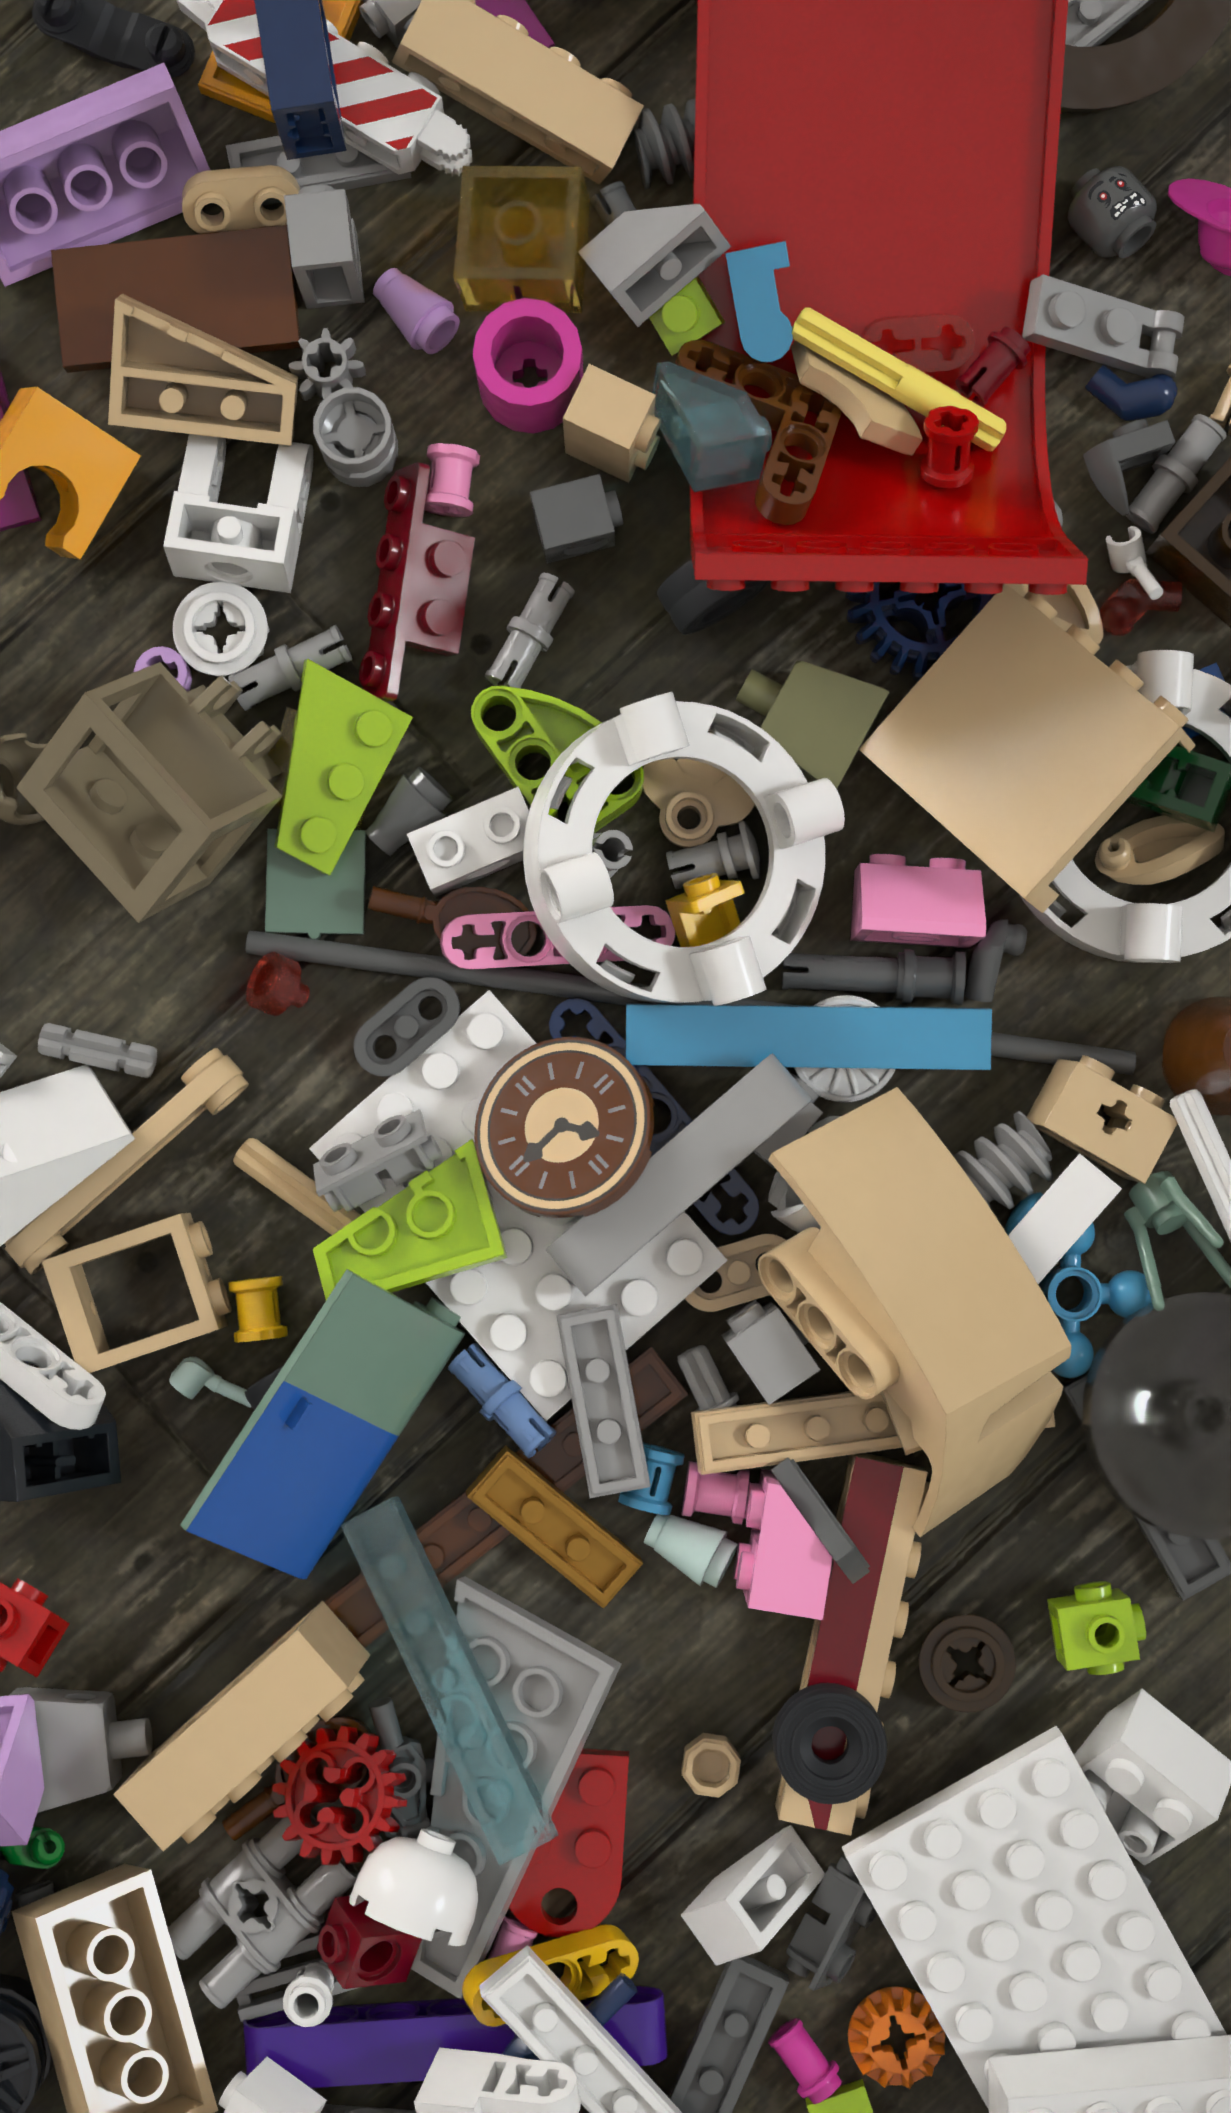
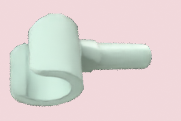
(194, 1373)

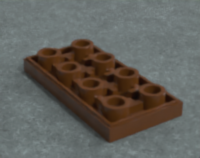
(218, 282)

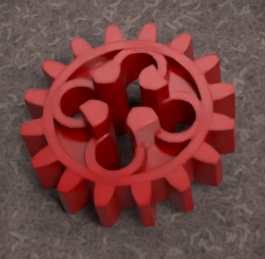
(304, 1790)

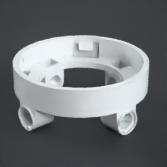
(574, 888)
(1155, 930)

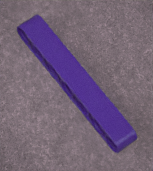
(402, 2038)

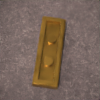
(554, 1526)

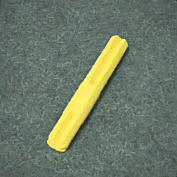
(890, 374)

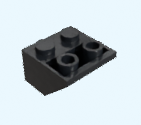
(51, 1459)

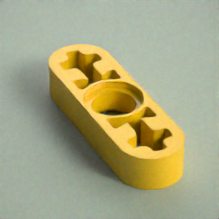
(581, 1978)

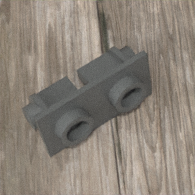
(826, 1946)

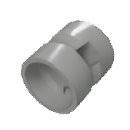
(356, 436)

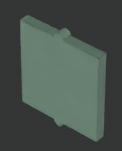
(311, 902)

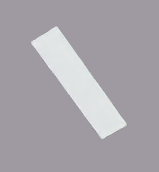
(1062, 1215)

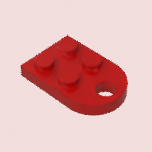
(585, 1853)

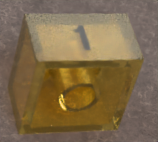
(521, 236)

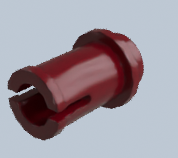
(992, 367)

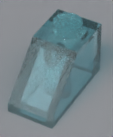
(710, 428)

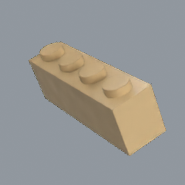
(520, 83)

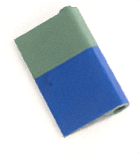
(325, 1425)

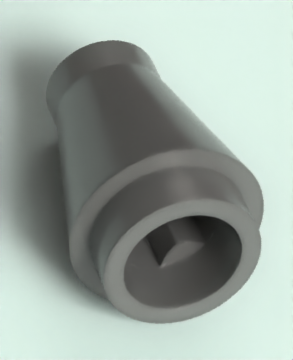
(412, 805)

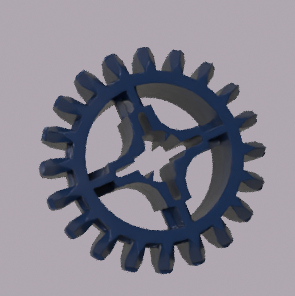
(903, 608)

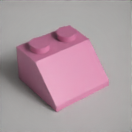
(918, 904)

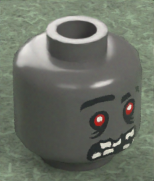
(1112, 212)

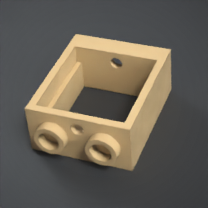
(79, 1310)

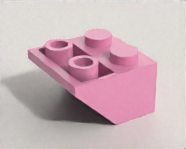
(785, 1561)

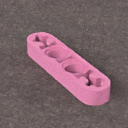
(548, 954)

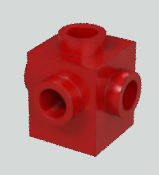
(27, 1628)

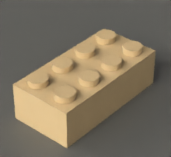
(245, 1729)
(113, 1998)

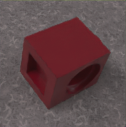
(362, 1949)

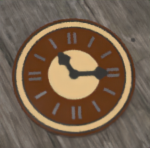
(565, 1128)

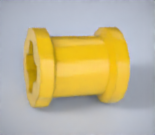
(258, 1309)

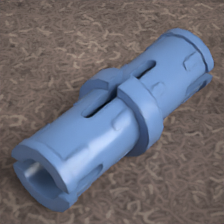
(502, 1400)

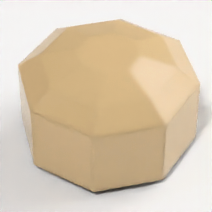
(710, 1765)

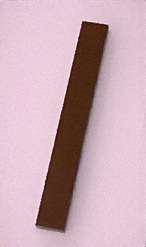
(466, 1532)

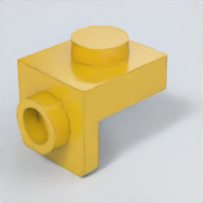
(704, 910)

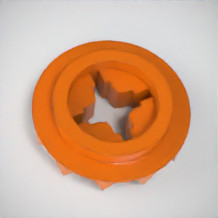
(871, 2025)

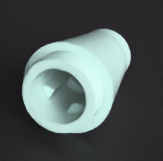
(692, 1547)

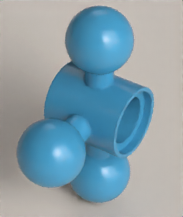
(1124, 1295)

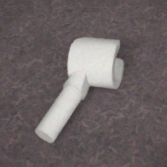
(1131, 558)

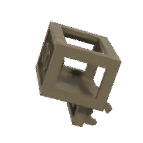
(158, 788)

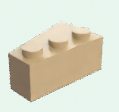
(193, 382)

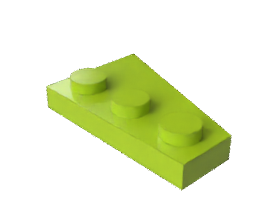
(421, 1233)

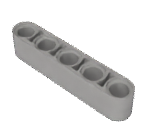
(681, 1174)

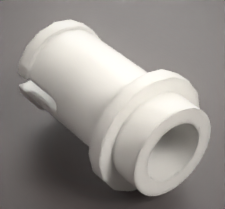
(309, 1995)

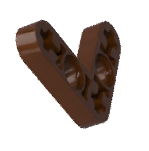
(785, 414)

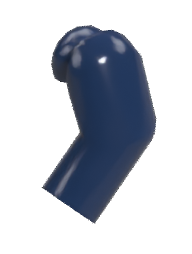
(1135, 399)

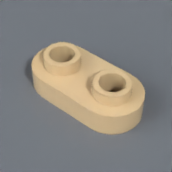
(240, 196)
(739, 1275)

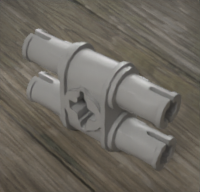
(231, 1901)

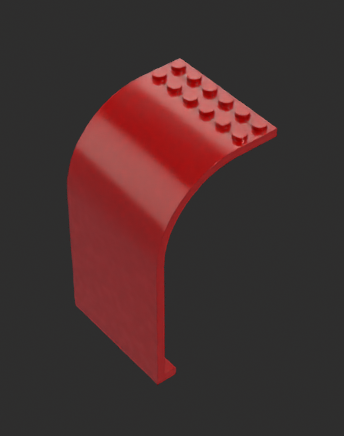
(909, 179)

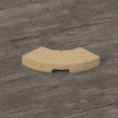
(871, 410)

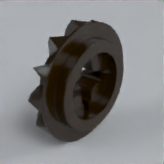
(968, 1691)

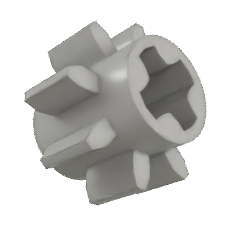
(313, 363)

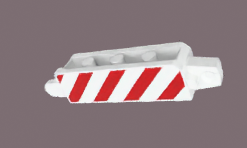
(381, 109)

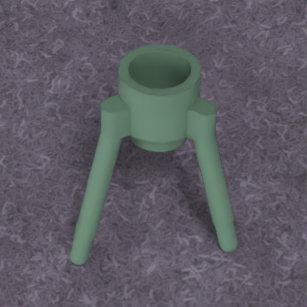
(1166, 1208)

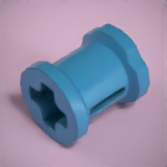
(661, 1469)

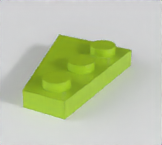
(334, 765)

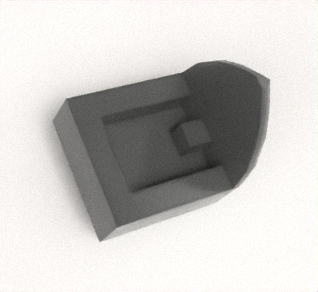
(1131, 448)

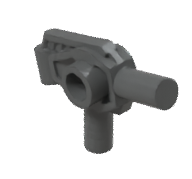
(408, 1761)

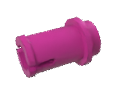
(805, 2061)

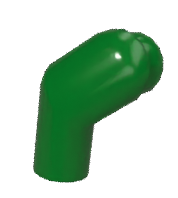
(42, 1851)

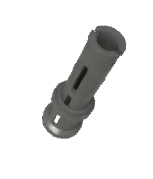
(905, 976)

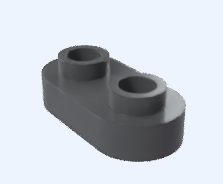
(408, 1028)

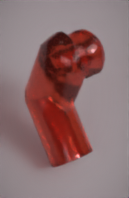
(1131, 601)

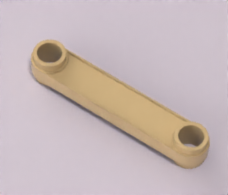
(210, 1085)

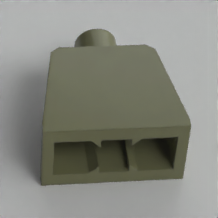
(815, 716)

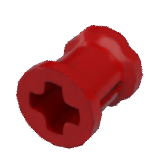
(949, 447)

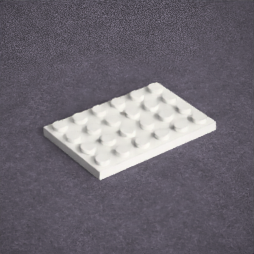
(516, 1300)
(1028, 1915)

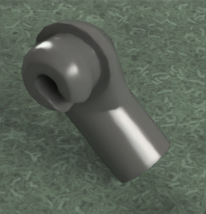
(988, 955)

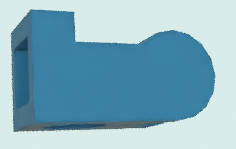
(761, 324)

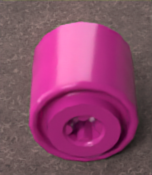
(520, 337)

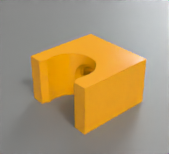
(75, 454)

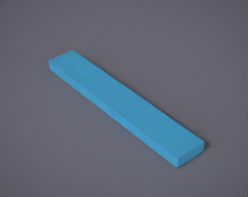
(809, 1036)

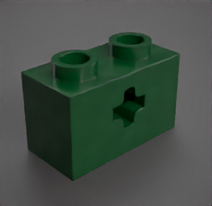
(1186, 788)

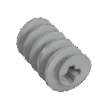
(1007, 1162)

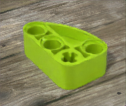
(547, 728)

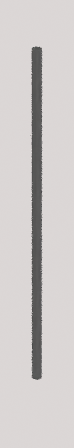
(581, 987)

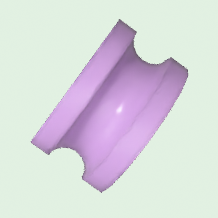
(171, 659)

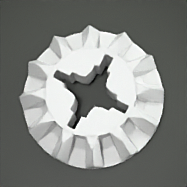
(201, 611)

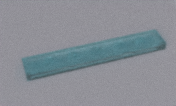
(449, 1680)

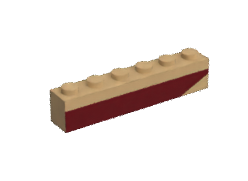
(861, 1618)

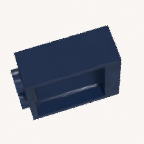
(300, 76)

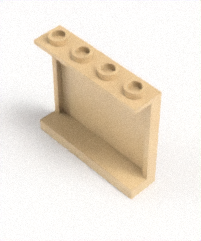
(1024, 741)

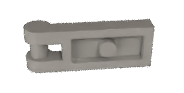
(1101, 327)

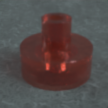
(276, 985)

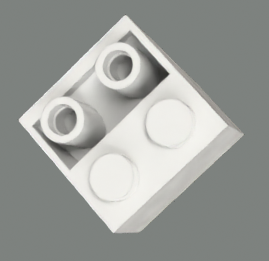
(1153, 1776)

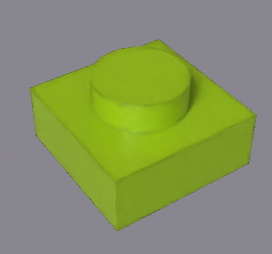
(686, 316)

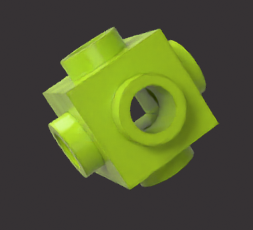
(1075, 1626)

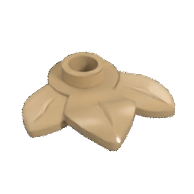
(698, 787)

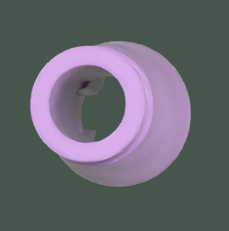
(417, 311)

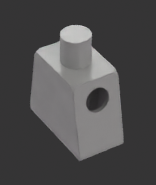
(83, 1743)

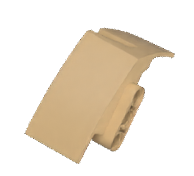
(918, 1296)

